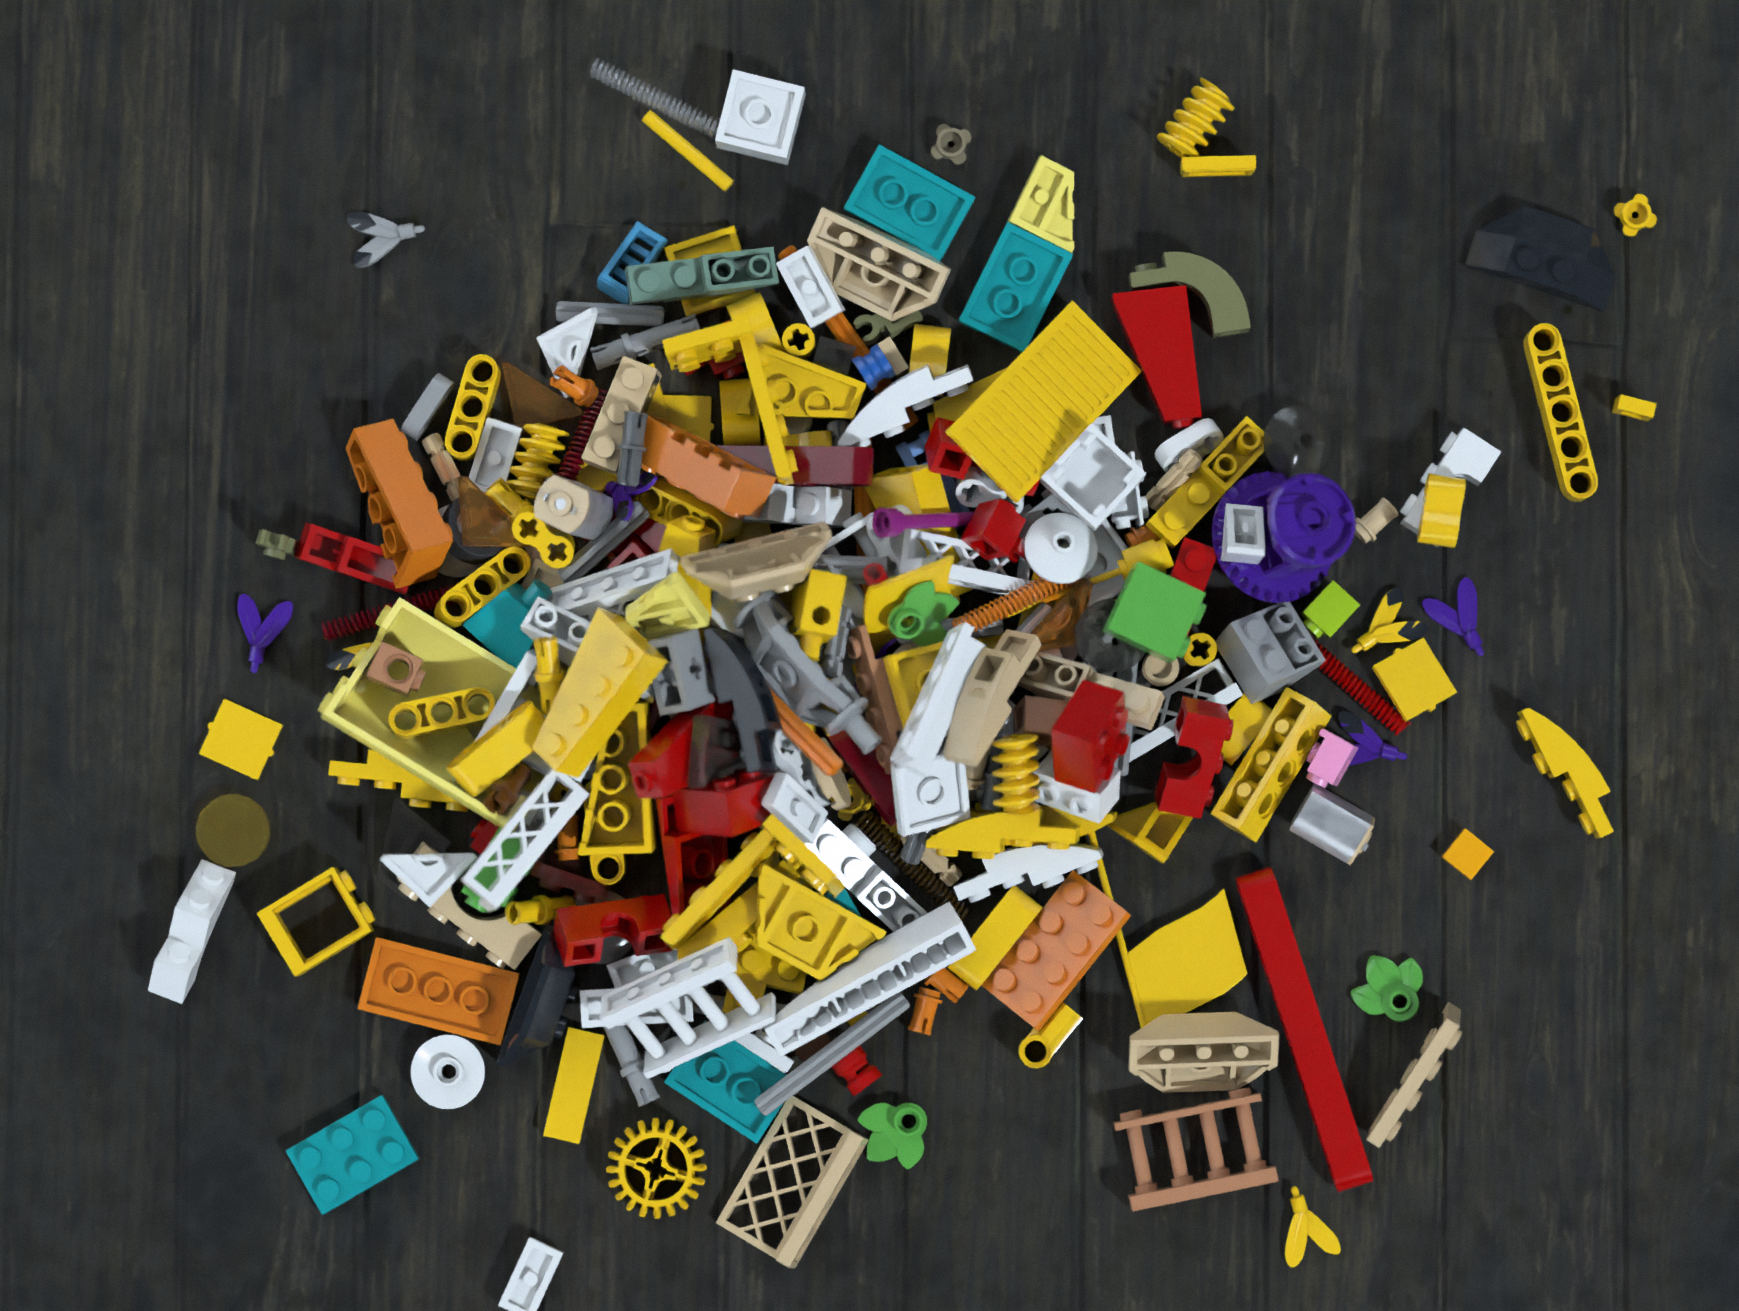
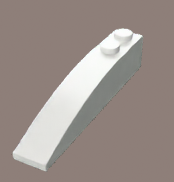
(872, 977)

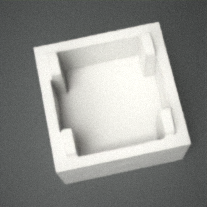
(760, 117)
(1092, 477)

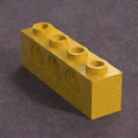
(1271, 764)

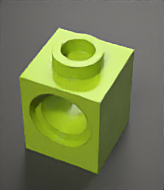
(1328, 611)

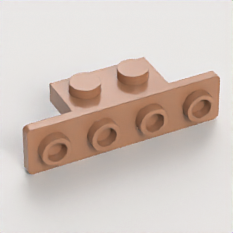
(875, 686)

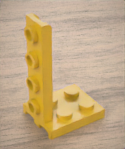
(722, 344)
(734, 873)

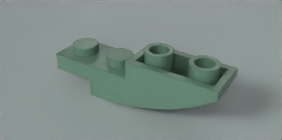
(702, 276)

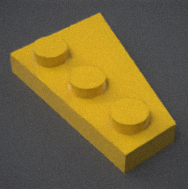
(806, 389)

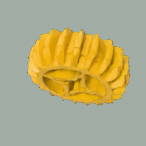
(687, 1177)

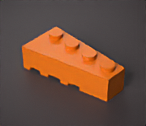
(705, 469)
(399, 502)

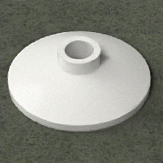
(1058, 563)
(428, 1075)

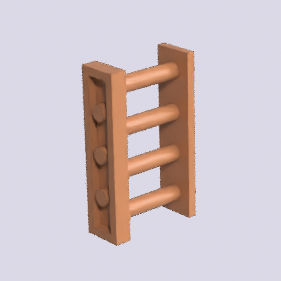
(1183, 1184)

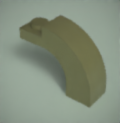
(1207, 280)

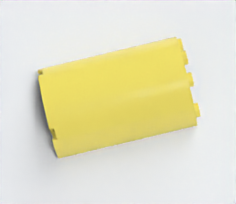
(451, 666)

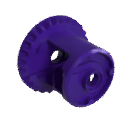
(1308, 528)

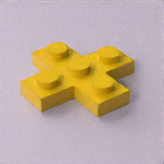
(761, 970)

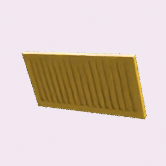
(1043, 401)

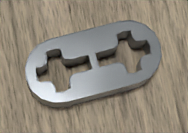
(427, 406)

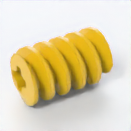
(1195, 120)
(535, 459)
(1017, 774)

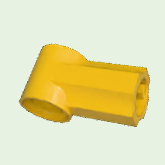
(1051, 1034)

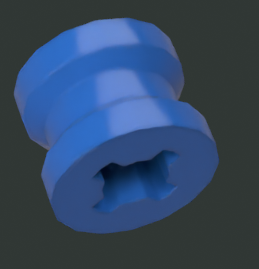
(873, 367)

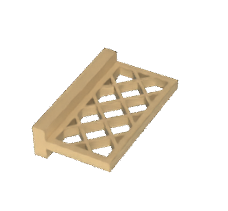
(818, 1200)

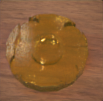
(233, 830)

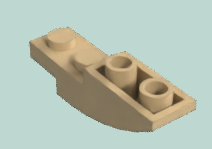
(1059, 678)
(984, 698)

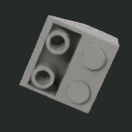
(1269, 651)

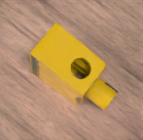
(818, 600)

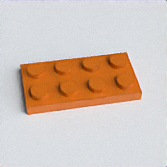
(1056, 950)
(438, 991)

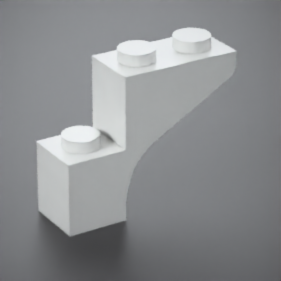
(805, 506)
(190, 931)

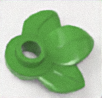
(925, 612)
(1388, 983)
(890, 1136)

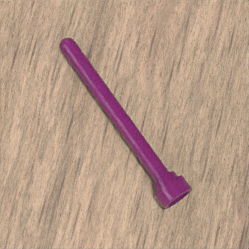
(892, 522)

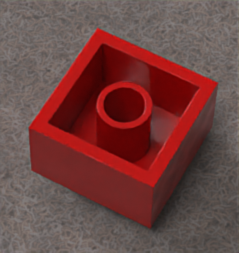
(1089, 736)
(724, 805)

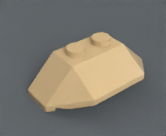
(875, 266)
(760, 563)
(1202, 1051)

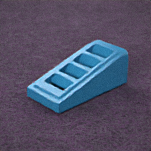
(611, 286)

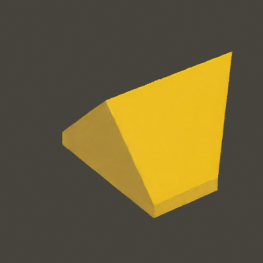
(1151, 830)

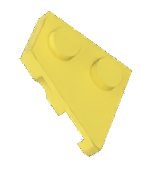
(1047, 204)
(667, 609)

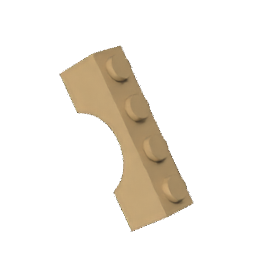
(505, 941)

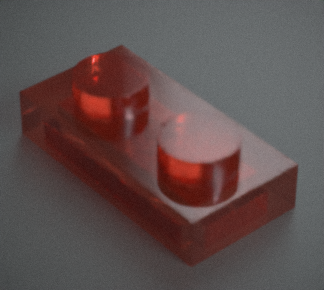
(554, 878)

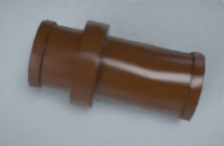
(505, 792)

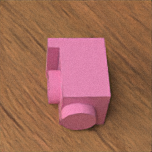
(1329, 759)

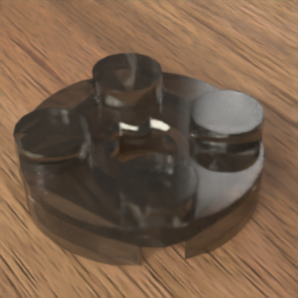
(1092, 647)

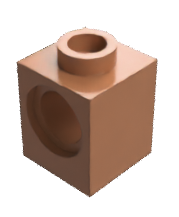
(388, 655)
(1037, 717)

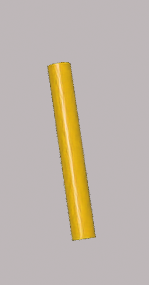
(687, 150)

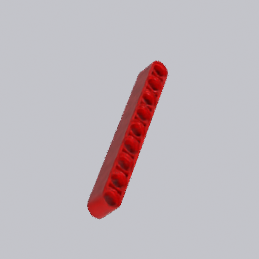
(1304, 1029)

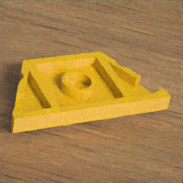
(807, 926)

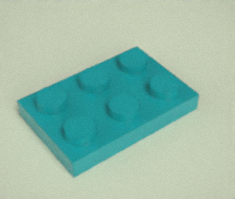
(909, 202)
(1015, 287)
(727, 1085)
(352, 1154)

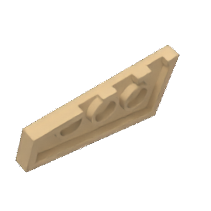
(1386, 1123)

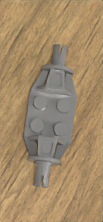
(796, 677)

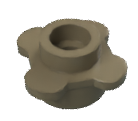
(959, 137)

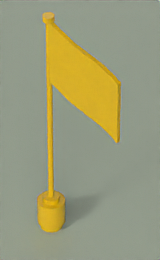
(884, 597)
(1183, 960)

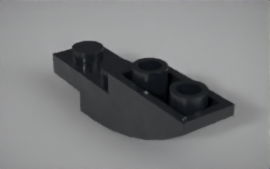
(741, 683)

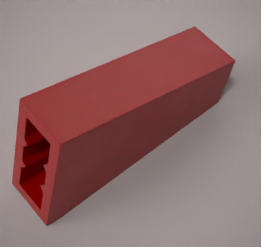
(1162, 345)
(664, 761)

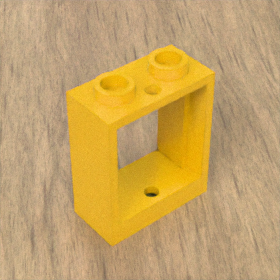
(285, 941)

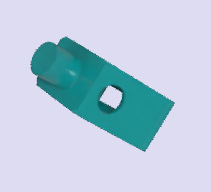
(500, 621)

